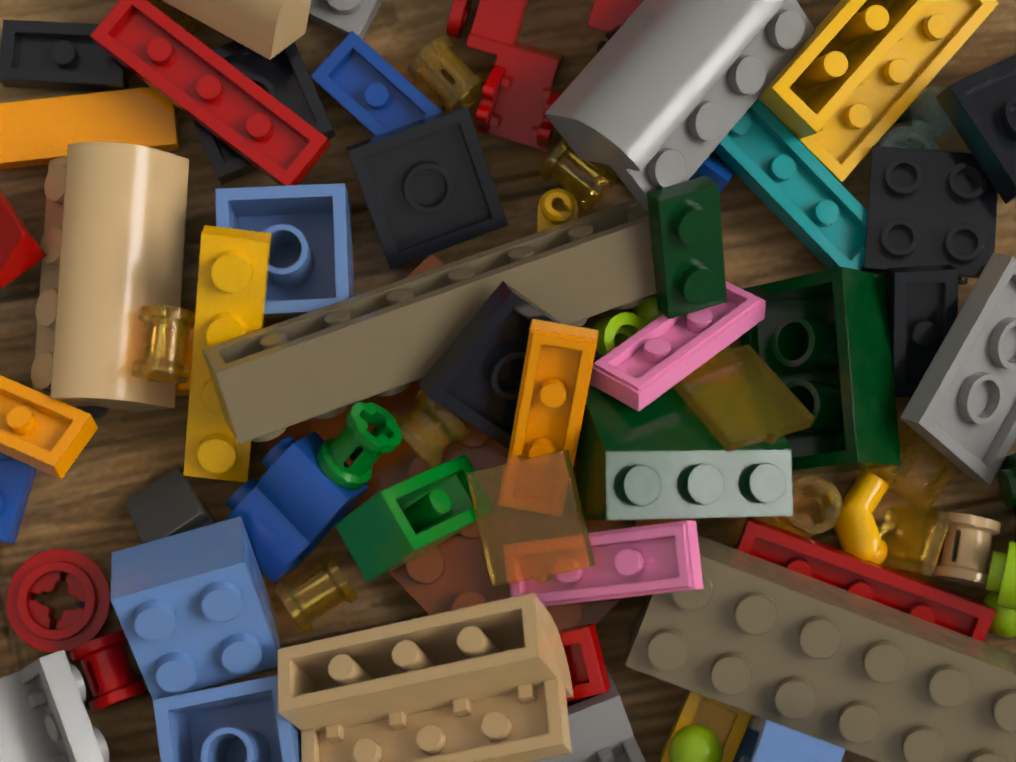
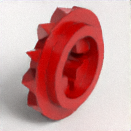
(44, 573)

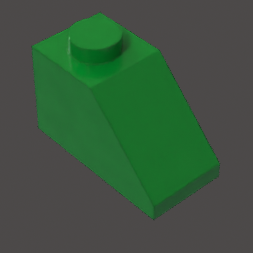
(409, 518)

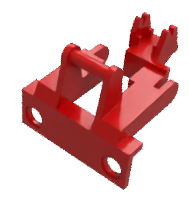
(523, 74)

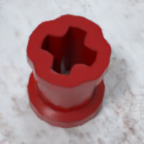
(107, 671)

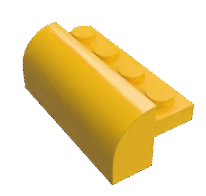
(866, 71)

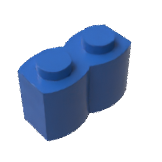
(290, 506)

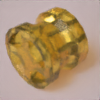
(429, 429)

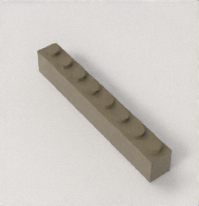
(400, 330)

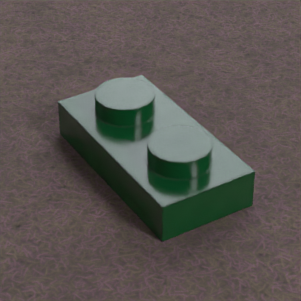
(687, 246)

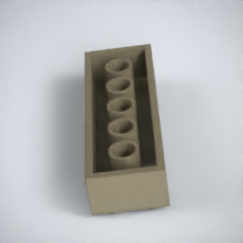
(829, 663)

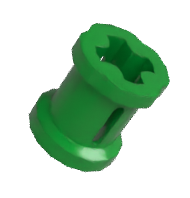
(359, 445)

